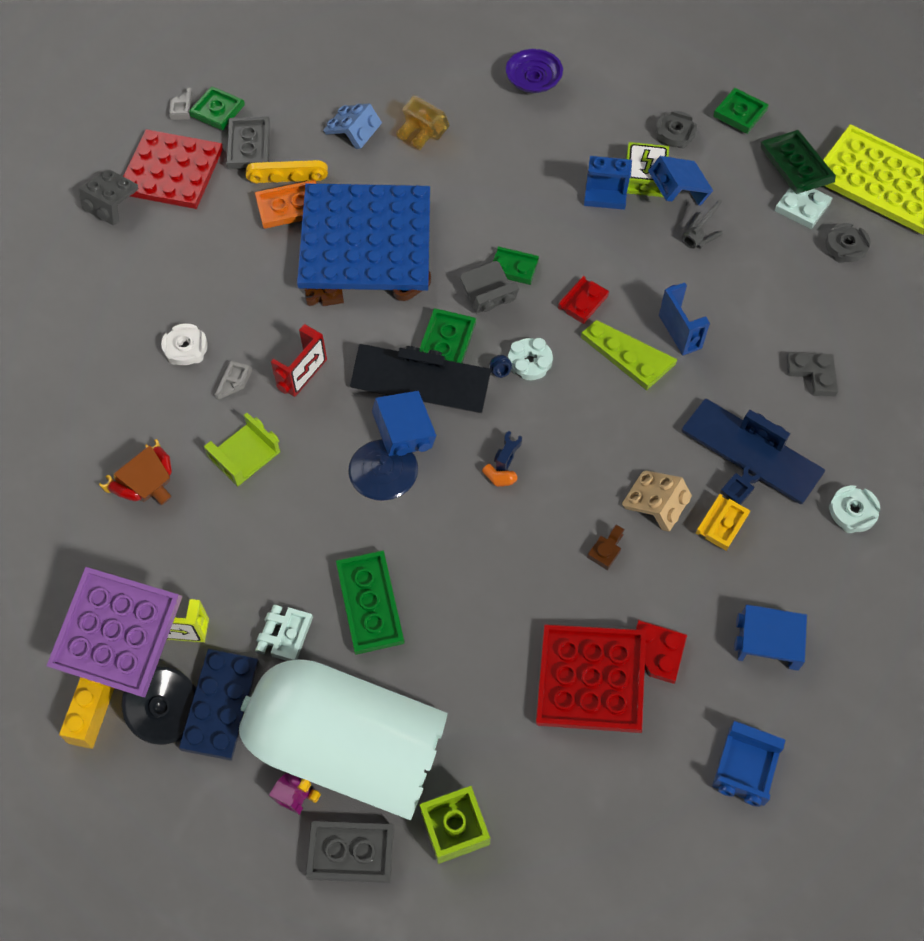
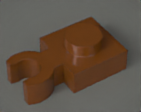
(327, 296)

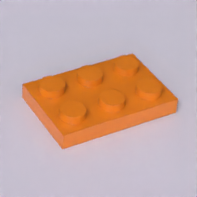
(281, 204)

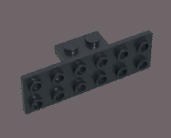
(430, 373)

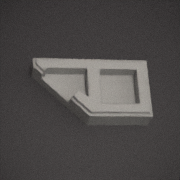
(181, 105)
(233, 379)

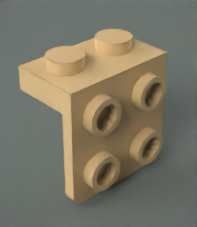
(659, 496)

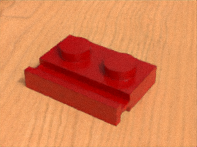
(583, 300)

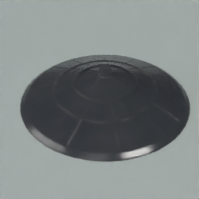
(163, 711)

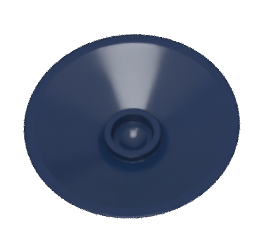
(381, 475)

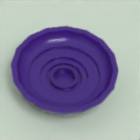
(534, 70)

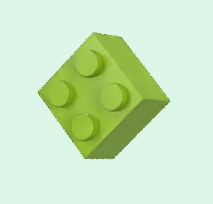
(454, 824)

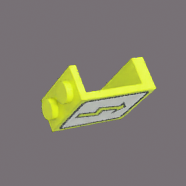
(192, 627)

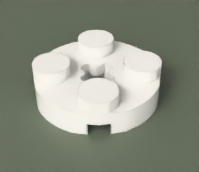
(184, 355)

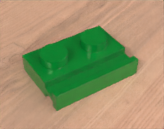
(516, 264)

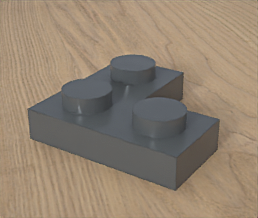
(818, 367)

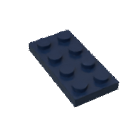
(216, 706)

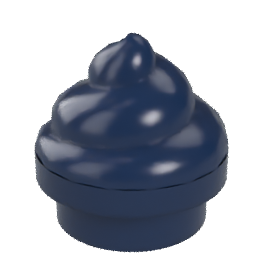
(500, 366)

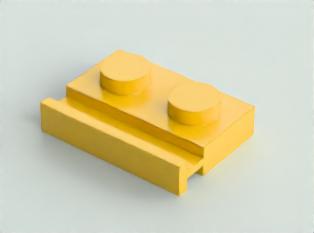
(723, 522)

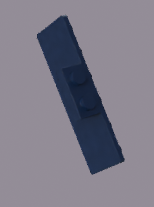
(755, 443)

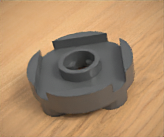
(681, 137)
(843, 252)

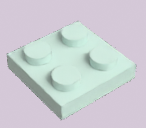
(803, 207)

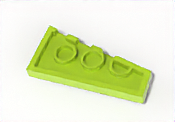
(630, 355)

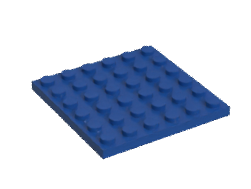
(365, 237)

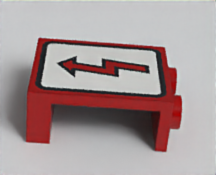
(303, 368)

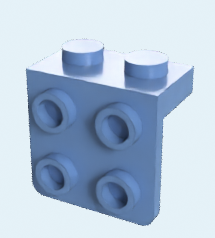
(356, 121)

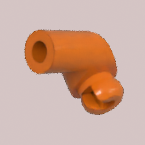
(499, 478)

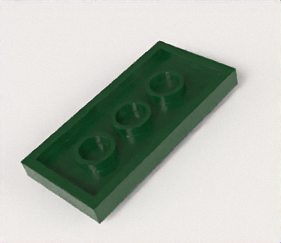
(797, 162)

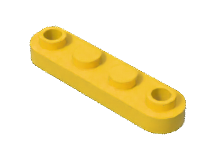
(286, 171)

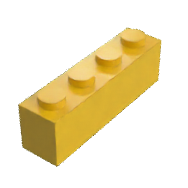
(86, 713)

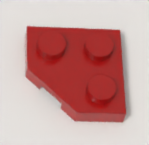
(662, 651)

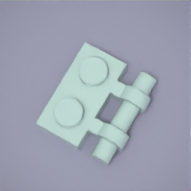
(290, 636)

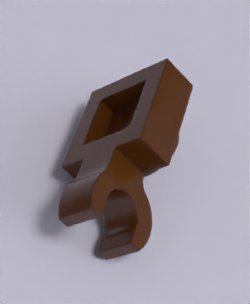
(606, 550)

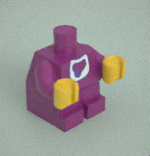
(292, 791)

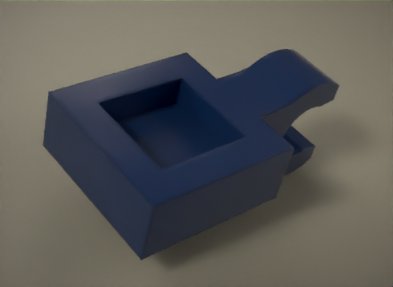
(504, 457)

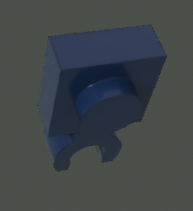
(739, 487)

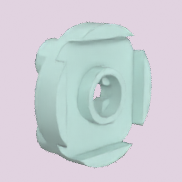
(530, 347)
(849, 520)

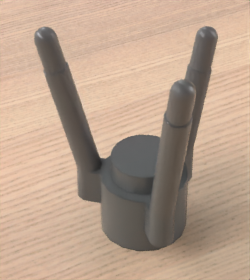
(694, 235)

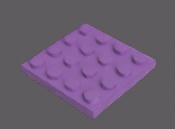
(114, 631)

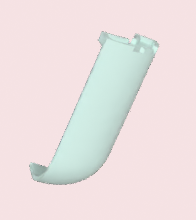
(342, 734)

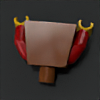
(143, 476)

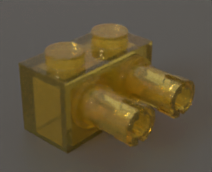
(425, 117)

